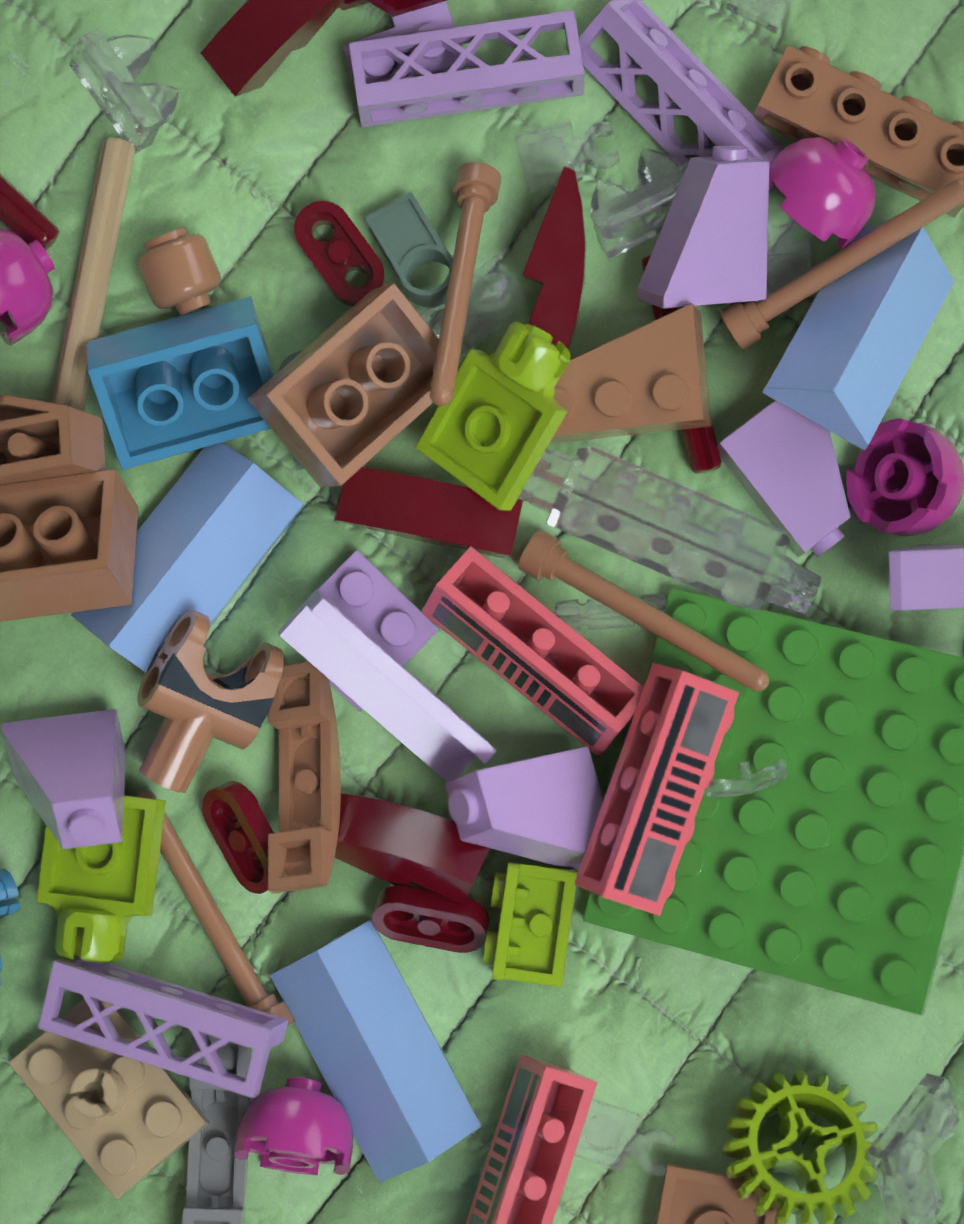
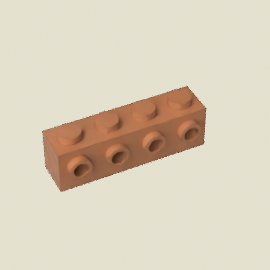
(899, 136)

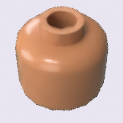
(179, 271)

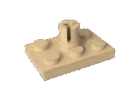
(109, 1106)

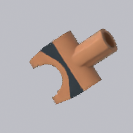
(202, 704)

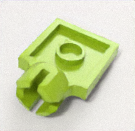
(500, 415)
(103, 884)

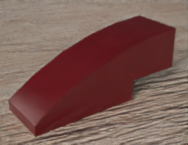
(262, 37)
(559, 262)
(427, 511)
(407, 846)

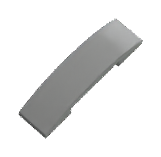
(213, 1172)

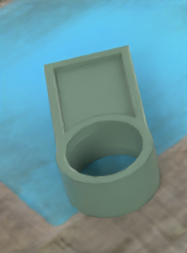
(408, 243)

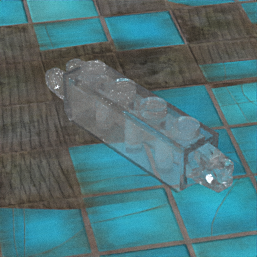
(670, 529)

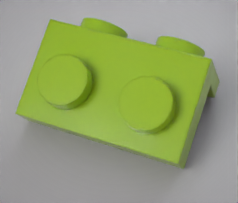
(532, 924)

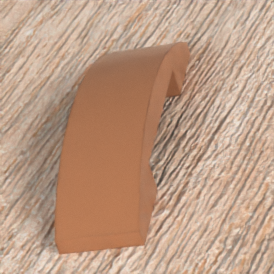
(308, 781)

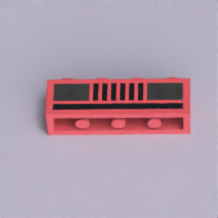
(534, 651)
(657, 789)
(532, 1145)

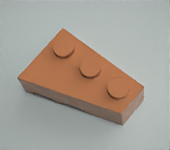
(638, 382)
(47, 440)

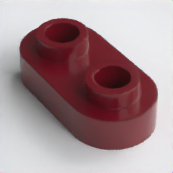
(341, 254)
(240, 833)
(430, 919)

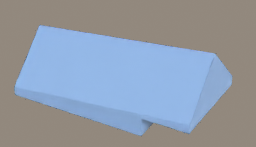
(862, 338)
(195, 550)
(376, 1052)

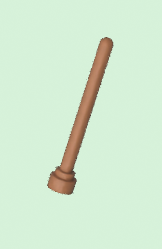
(475, 191)
(751, 317)
(548, 559)
(215, 923)

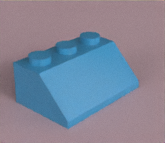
(181, 382)

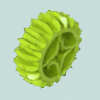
(794, 1125)

